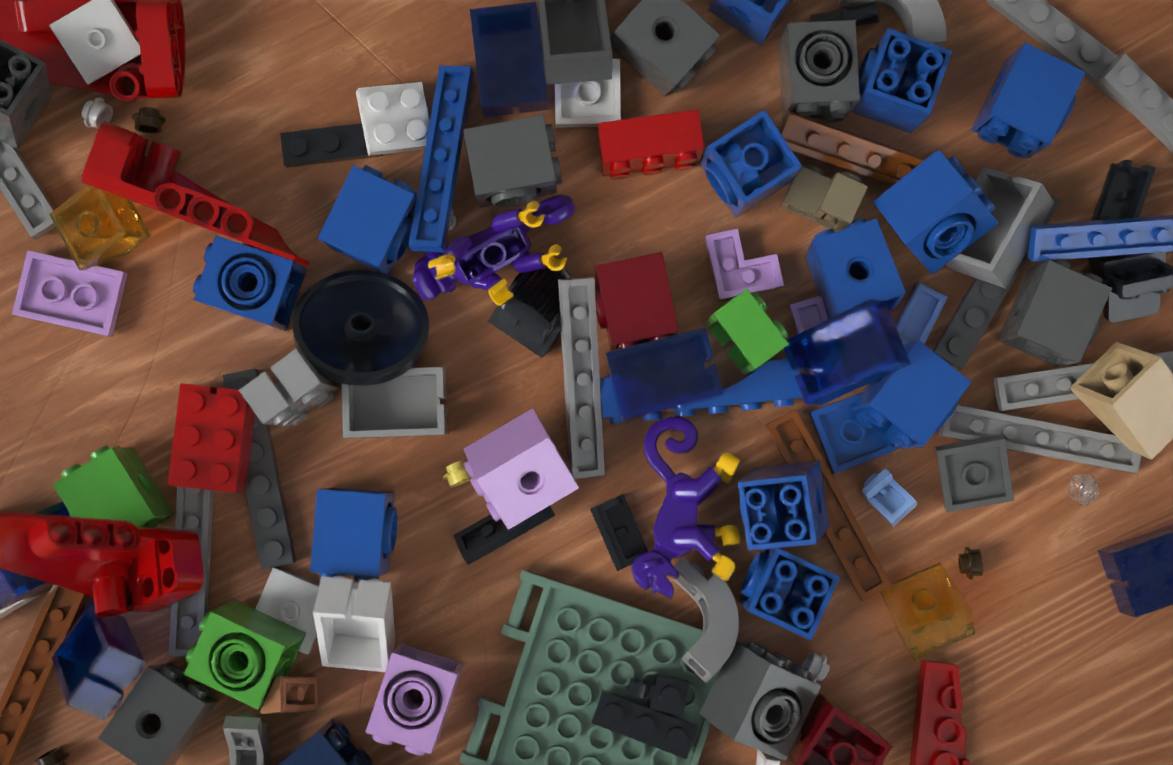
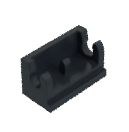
(1123, 191)
(619, 531)

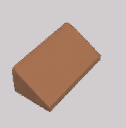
(291, 696)

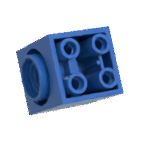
(751, 17)
(900, 80)
(1028, 101)
(750, 164)
(937, 210)
(371, 219)
(856, 253)
(231, 274)
(912, 400)
(783, 505)
(353, 533)
(787, 591)

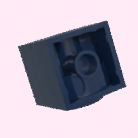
(328, 747)

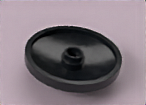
(361, 327)

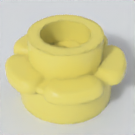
(457, 474)

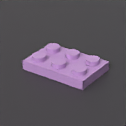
(63, 295)

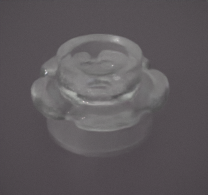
(1083, 489)

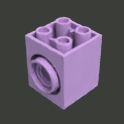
(518, 470)
(405, 718)

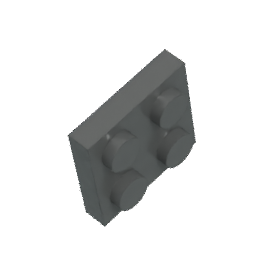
(974, 473)

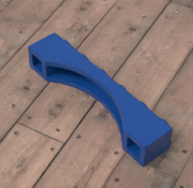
(767, 383)

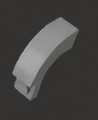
(919, 17)
(719, 619)
(247, 740)

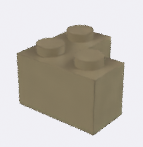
(824, 200)

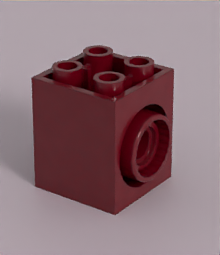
(634, 301)
(836, 738)

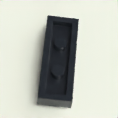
(324, 145)
(489, 534)
(644, 724)

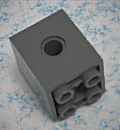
(667, 62)
(819, 69)
(22, 93)
(512, 161)
(1055, 313)
(760, 699)
(177, 703)

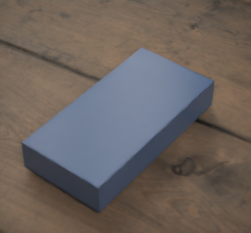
(919, 313)

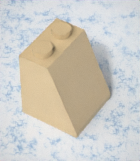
(1131, 397)

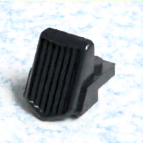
(1135, 283)
(534, 311)

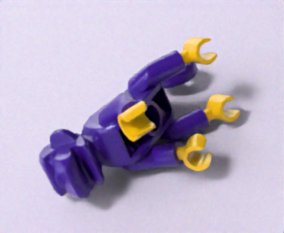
(479, 256)
(676, 523)

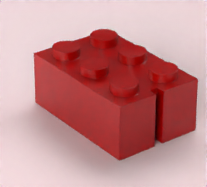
(650, 144)
(211, 439)

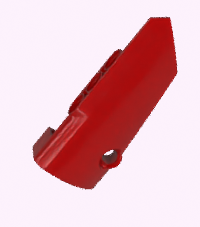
(156, 23)
(120, 168)
(105, 559)

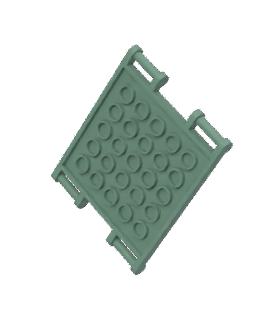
(568, 658)

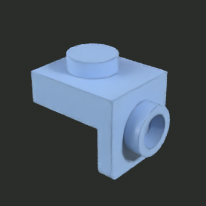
(888, 497)

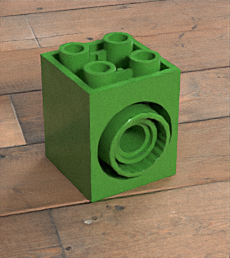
(113, 488)
(243, 652)

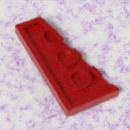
(938, 721)

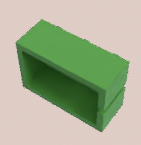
(750, 329)

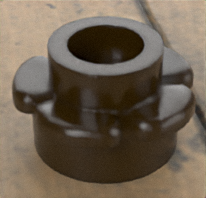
(148, 120)
(970, 563)
(53, 757)

